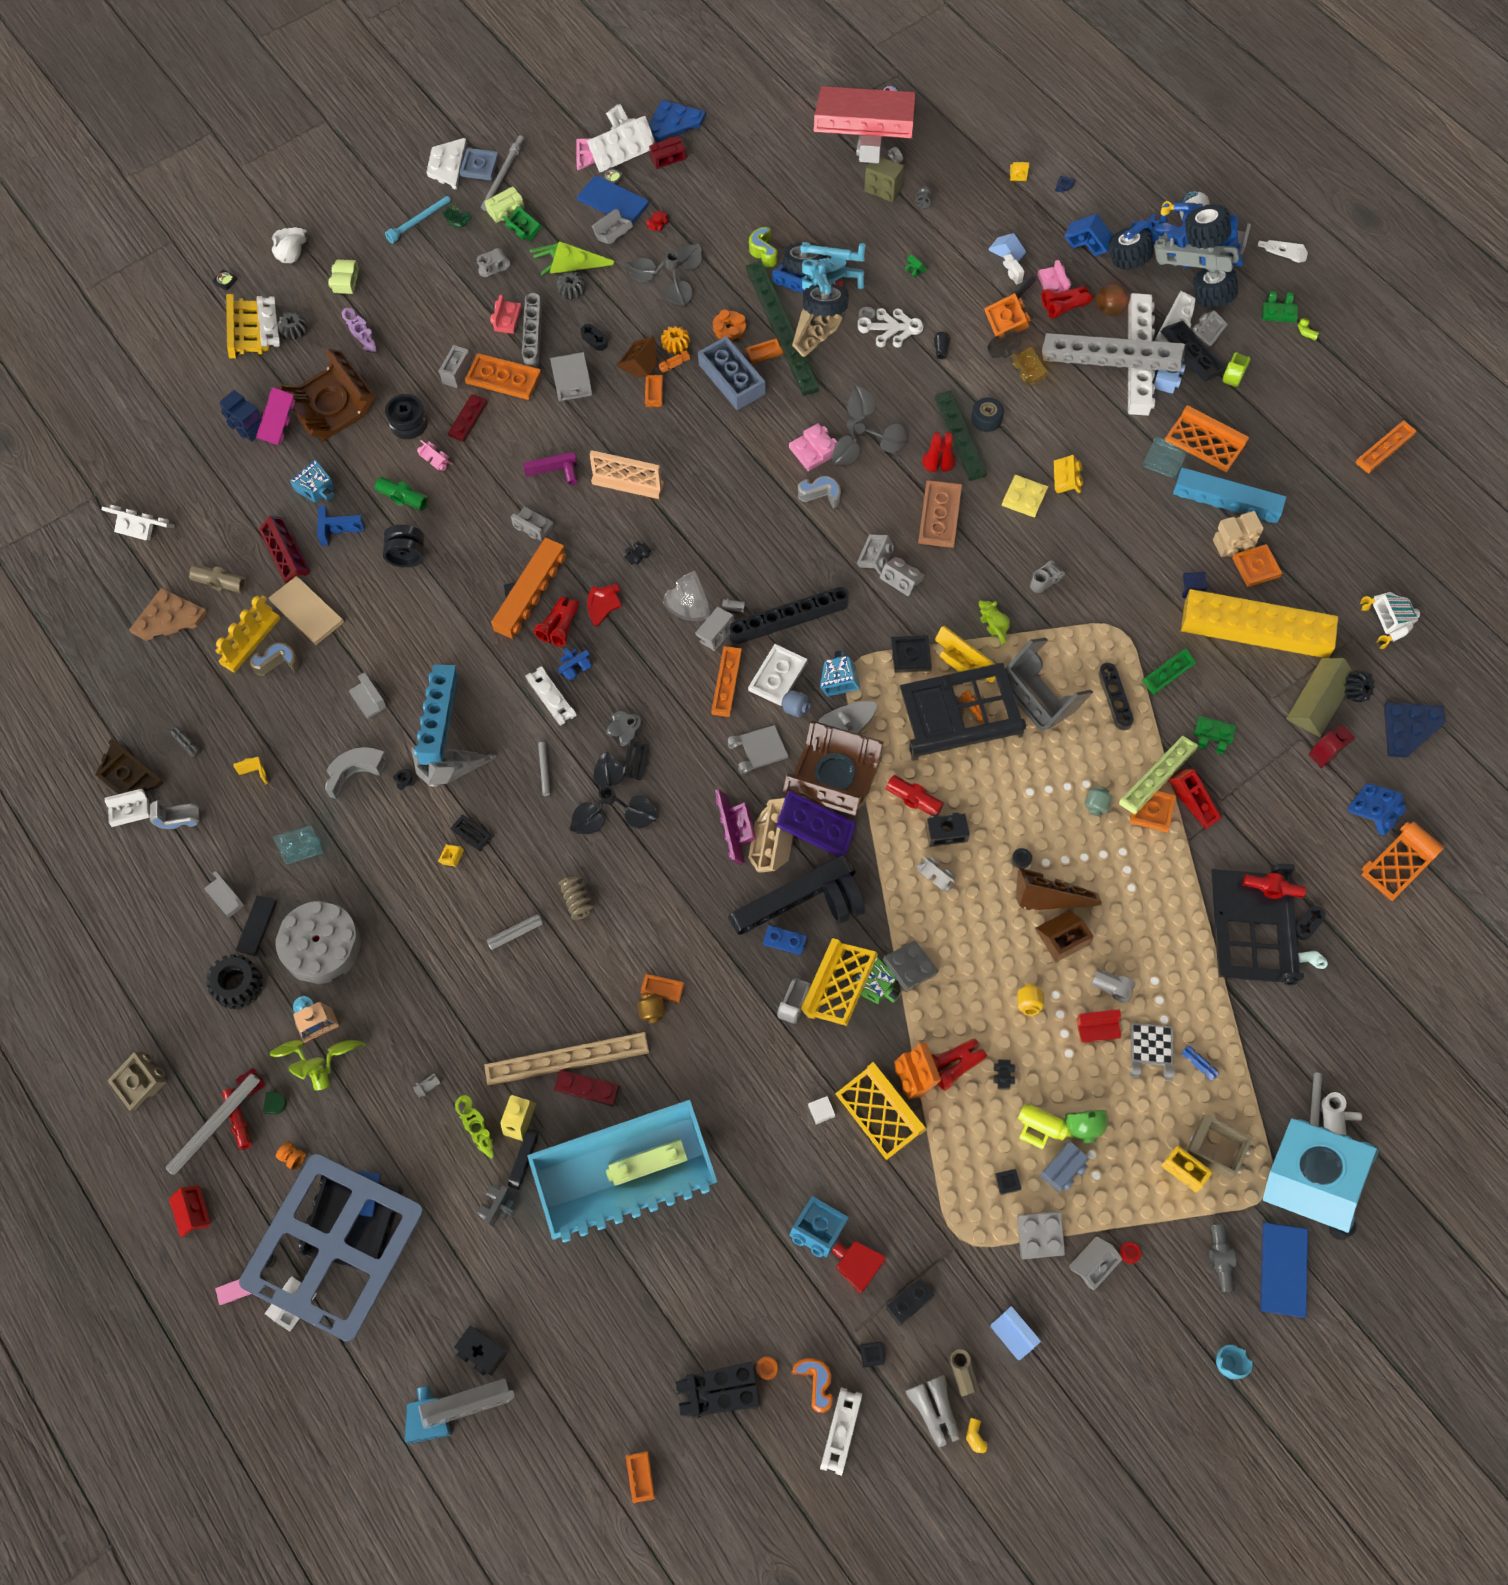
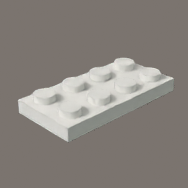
(621, 143)

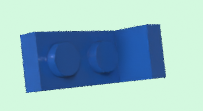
(336, 524)

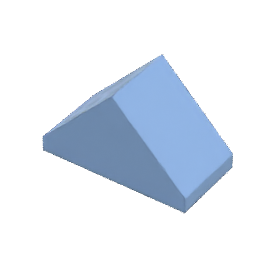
(1008, 245)

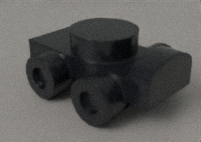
(636, 555)
(1004, 1076)

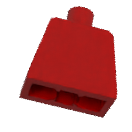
(858, 1264)

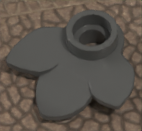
(621, 726)

